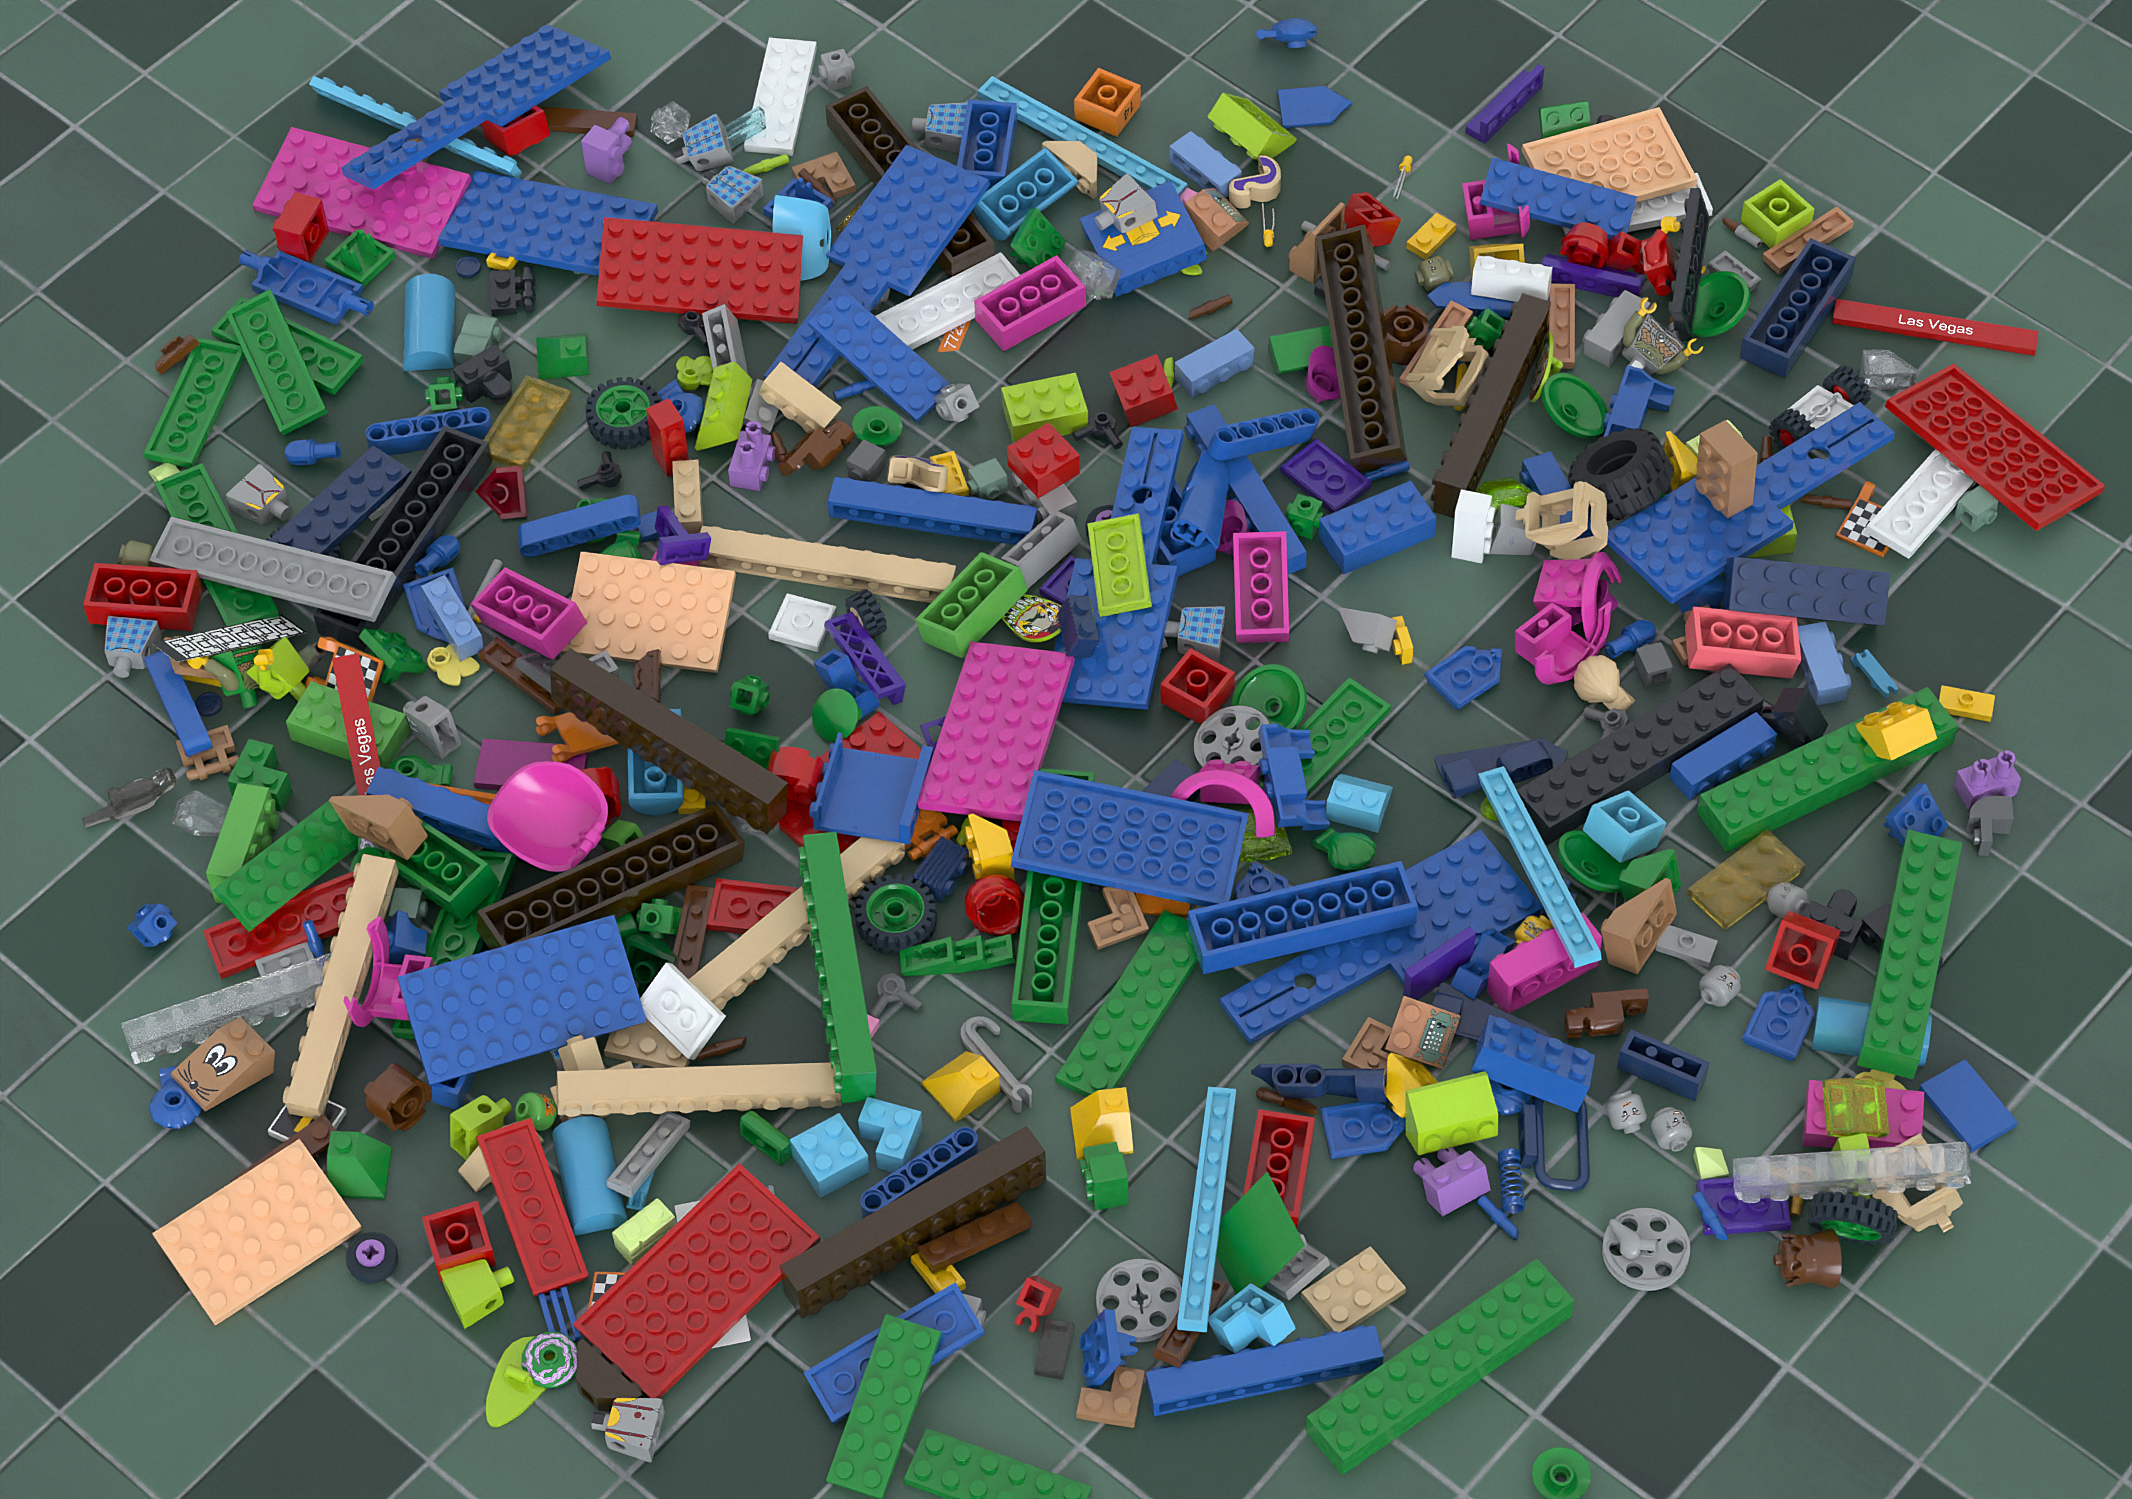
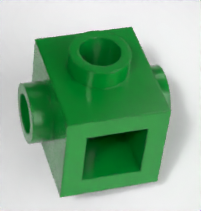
(1485, 328)
(434, 396)
(1304, 515)
(742, 698)
(659, 918)

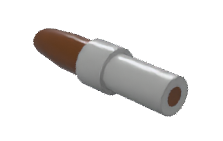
(1742, 232)

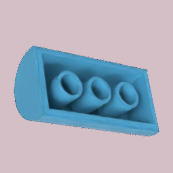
(1030, 186)
(429, 323)
(650, 788)
(1841, 1027)
(584, 1165)

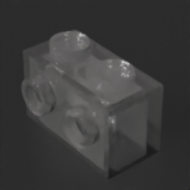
(1095, 273)

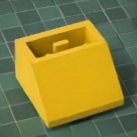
(1897, 730)
(988, 848)

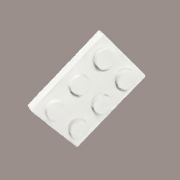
(680, 1011)

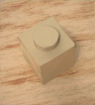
(581, 1054)

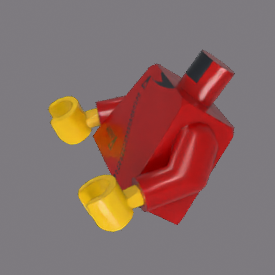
(1660, 257)

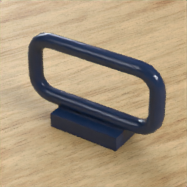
(1533, 1152)

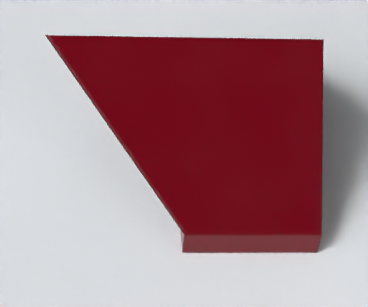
(505, 492)

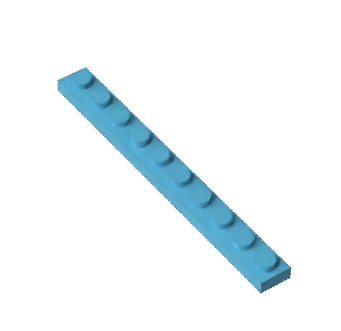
(387, 114)
(1064, 129)
(1539, 867)
(1207, 1210)

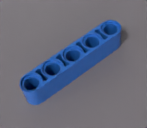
(419, 432)
(1263, 434)
(579, 525)
(178, 704)
(925, 1164)

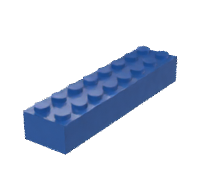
(1302, 917)

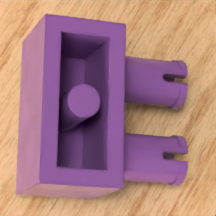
(605, 149)
(751, 458)
(1988, 778)
(1455, 1182)

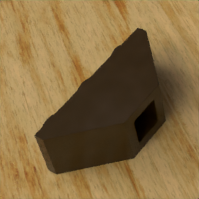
(600, 1381)

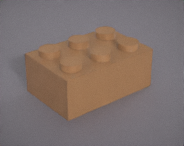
(1726, 469)

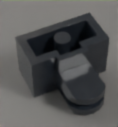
(485, 376)
(1796, 716)
(1839, 915)

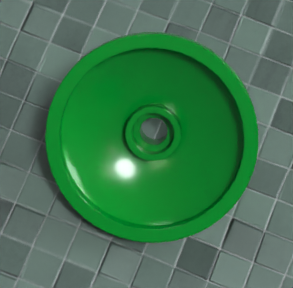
(1720, 303)
(1574, 405)
(1268, 688)
(1589, 862)

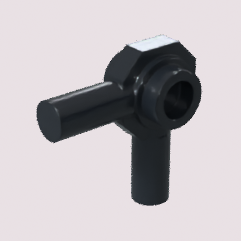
(693, 324)
(1102, 425)
(607, 474)

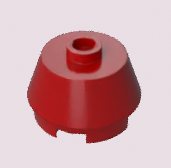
(1586, 245)

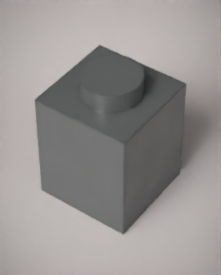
(866, 462)
(1653, 665)

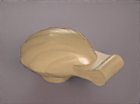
(1599, 681)

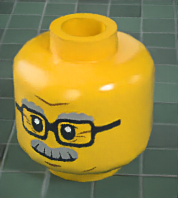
(1531, 928)

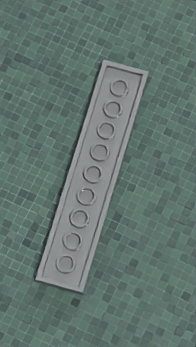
(273, 569)

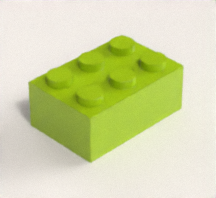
(1044, 401)

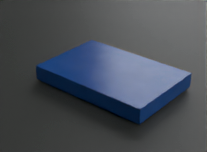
(1968, 1105)

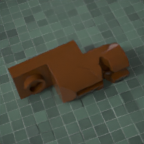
(818, 447)
(1605, 1013)

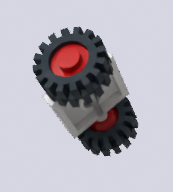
(1820, 405)

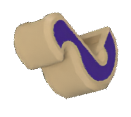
(1257, 187)
(918, 472)

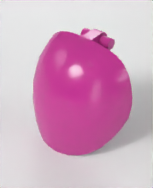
(549, 815)

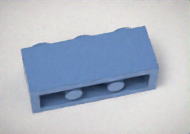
(1203, 163)
(1214, 363)
(452, 618)
(1822, 664)

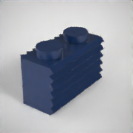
(1078, 626)
(943, 868)

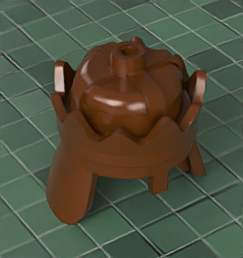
(1810, 1258)

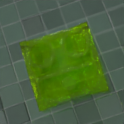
(1505, 491)
(1266, 847)

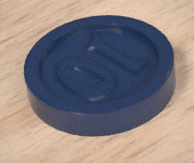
(468, 267)
(209, 704)

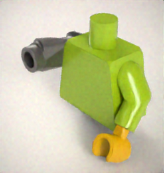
(282, 668)

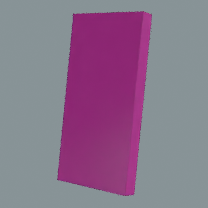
(503, 758)

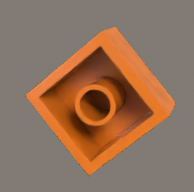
(1107, 102)

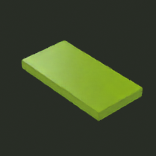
(1119, 565)

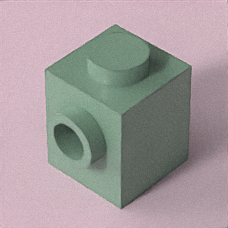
(987, 480)
(1976, 508)
(409, 901)

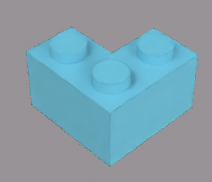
(895, 1130)
(1249, 1316)

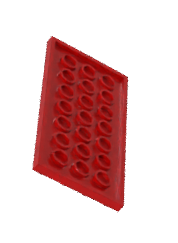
(699, 269)
(1995, 446)
(696, 1282)

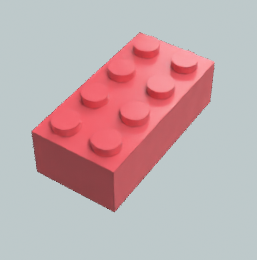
(1745, 640)

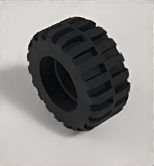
(1625, 467)

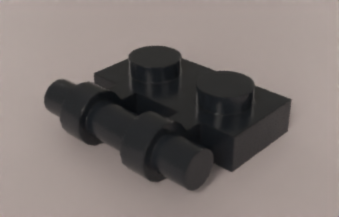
(503, 291)

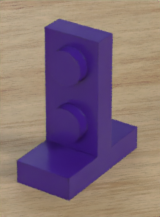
(674, 541)

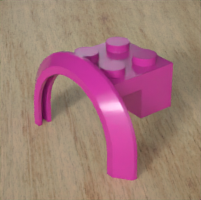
(1489, 221)
(1575, 585)
(1554, 647)
(1231, 784)
(384, 994)

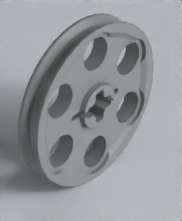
(1229, 734)
(1648, 1261)
(1150, 1293)

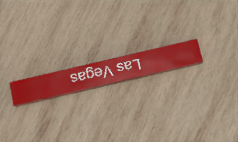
(1935, 327)
(357, 719)

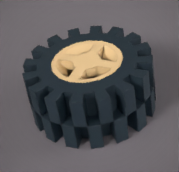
(867, 612)

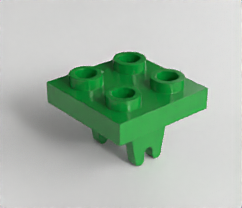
(1563, 118)
(1036, 240)
(360, 257)
(394, 652)
(752, 745)

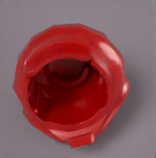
(995, 904)

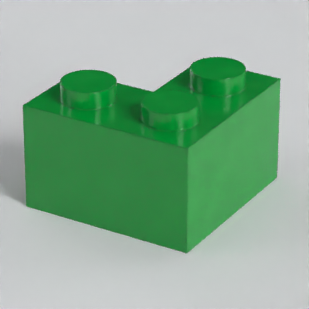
(258, 768)
(1104, 1176)

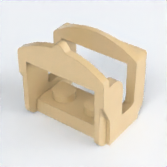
(1438, 358)
(1560, 537)
(1928, 1211)

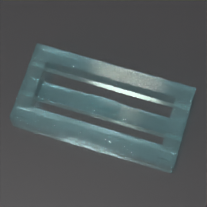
(746, 126)

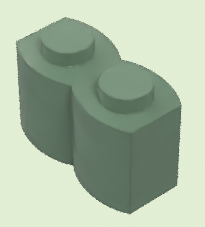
(476, 335)

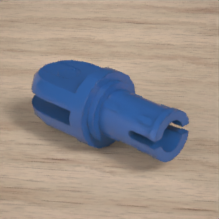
(309, 452)
(438, 555)
(1631, 638)

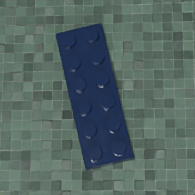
(344, 503)

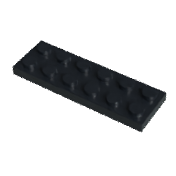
(1689, 265)

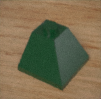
(646, 958)

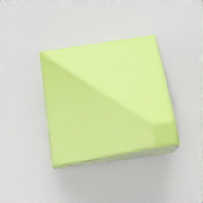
(163, 471)
(1710, 1163)

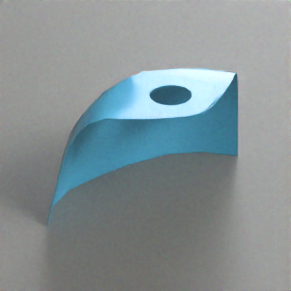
(806, 219)

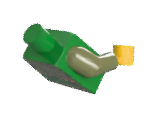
(231, 672)

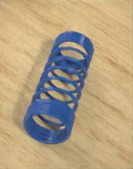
(1511, 1204)

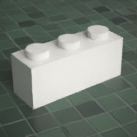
(1510, 279)
(1473, 526)

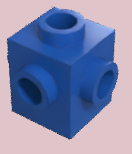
(152, 924)

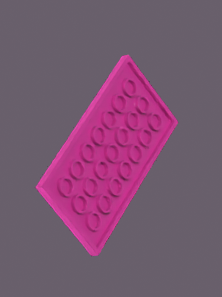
(399, 214)
(996, 731)

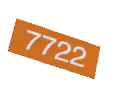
(953, 339)

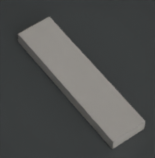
(648, 1153)

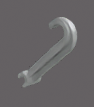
(1008, 1083)

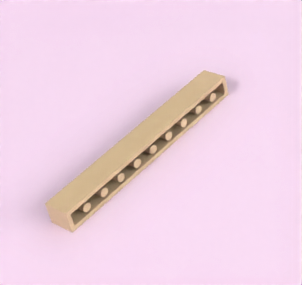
(827, 565)
(787, 925)
(343, 977)
(696, 1089)

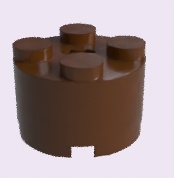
(1406, 331)
(397, 1098)

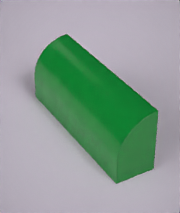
(1292, 350)

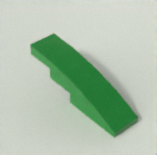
(953, 957)

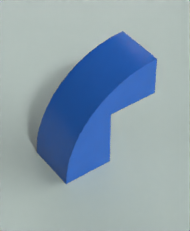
(838, 673)
(1473, 976)

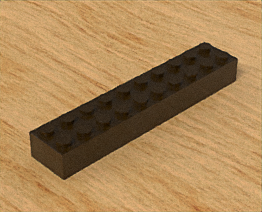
(875, 143)
(1361, 348)
(1492, 404)
(668, 741)
(617, 880)
(918, 1217)

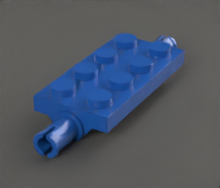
(306, 286)

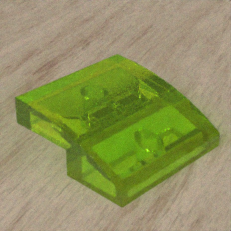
(1855, 1107)

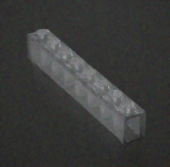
(199, 1018)
(1852, 1171)

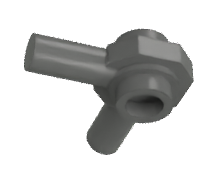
(1610, 720)
(892, 989)

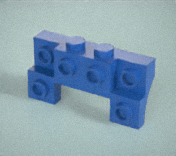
(1634, 397)
(1285, 779)

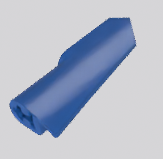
(1461, 293)
(1203, 502)

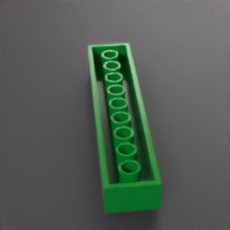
(1811, 778)
(1048, 942)
(1910, 954)
(837, 968)
(1439, 1366)

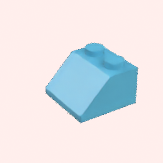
(1358, 802)

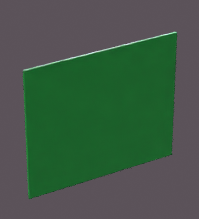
(1257, 1237)

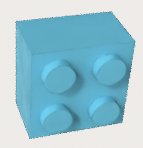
(1624, 826)
(829, 1155)

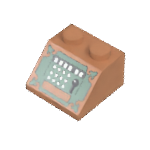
(1214, 217)
(1423, 1032)

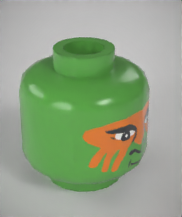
(538, 1108)

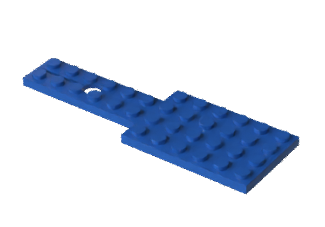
(492, 92)
(889, 244)
(1687, 541)
(1131, 642)
(1453, 891)

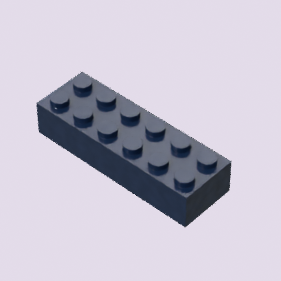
(1797, 307)
(1806, 591)

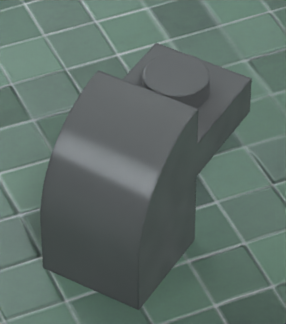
(1989, 816)

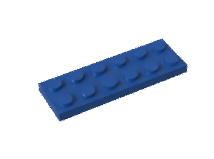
(1556, 198)
(878, 355)
(840, 1375)

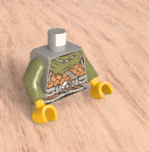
(1651, 345)

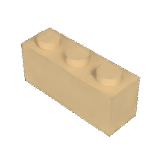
(798, 399)
(688, 495)

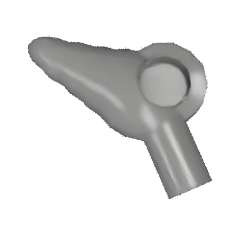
(1631, 1241)

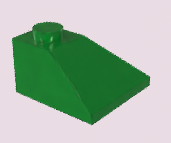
(562, 356)
(1648, 871)
(358, 1165)

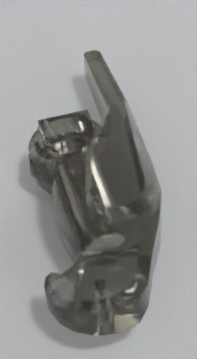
(133, 797)

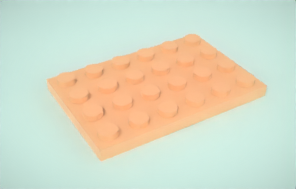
(1623, 154)
(650, 607)
(257, 1232)

